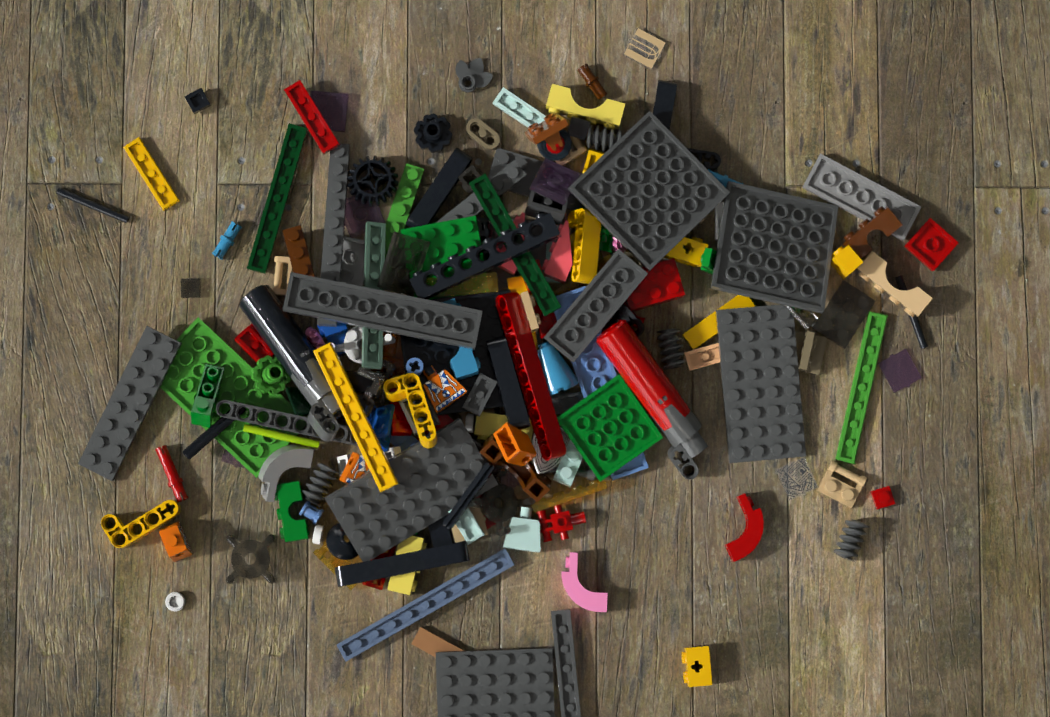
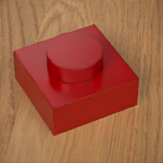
(882, 497)

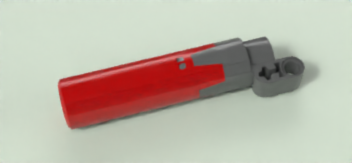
(655, 394)

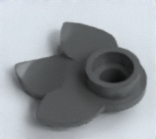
(474, 73)

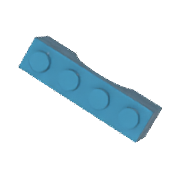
(463, 363)

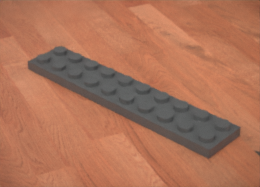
(382, 310)

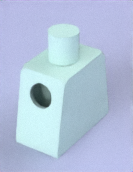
(524, 532)

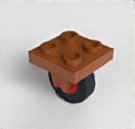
(550, 137)

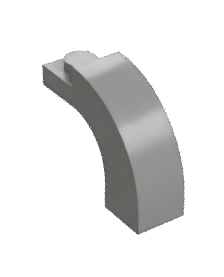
(278, 462)

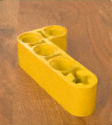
(586, 245)
(417, 410)
(144, 521)

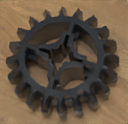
(365, 182)

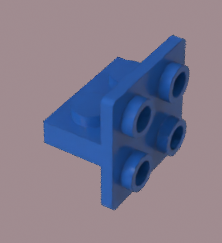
(381, 423)

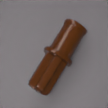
(592, 81)

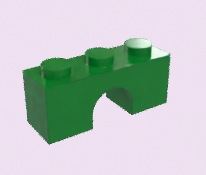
(287, 495)

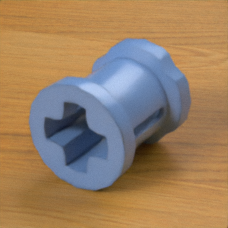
(412, 361)
(311, 512)

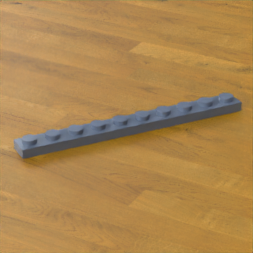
(425, 604)

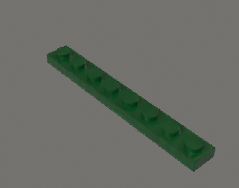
(277, 198)
(525, 263)

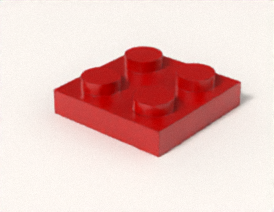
(931, 244)

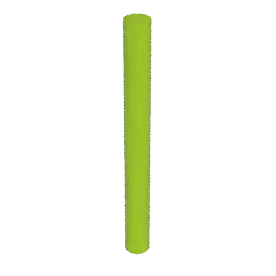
(281, 436)

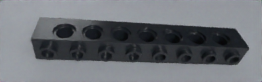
(496, 258)

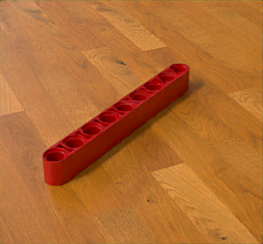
(530, 376)

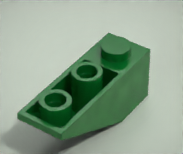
(207, 396)

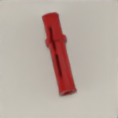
(175, 481)

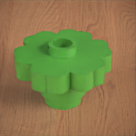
(263, 378)

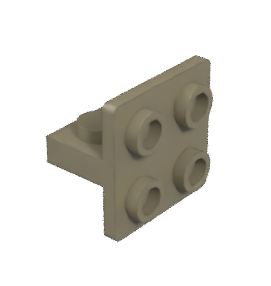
(810, 351)

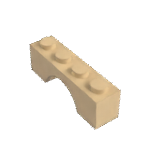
(913, 300)

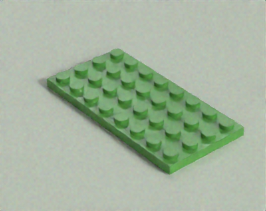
(181, 383)

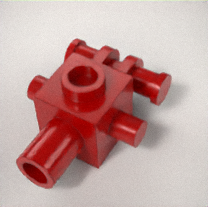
(561, 522)

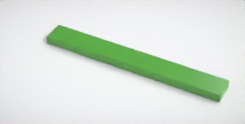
(861, 387)

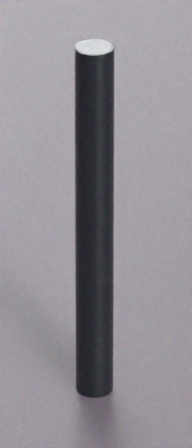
(93, 205)
(914, 320)

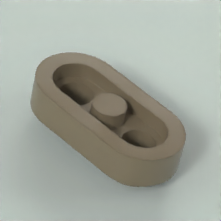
(483, 134)

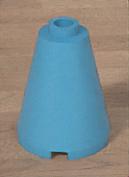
(555, 369)

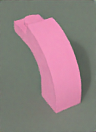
(586, 599)

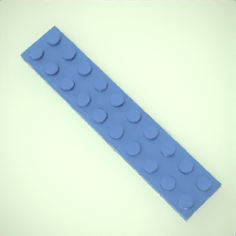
(592, 372)

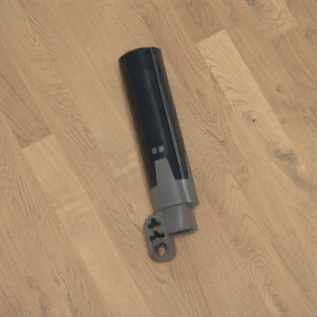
(295, 355)

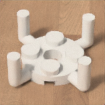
(352, 341)

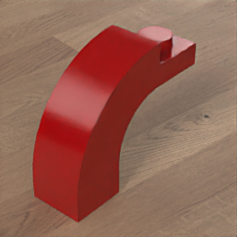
(753, 530)

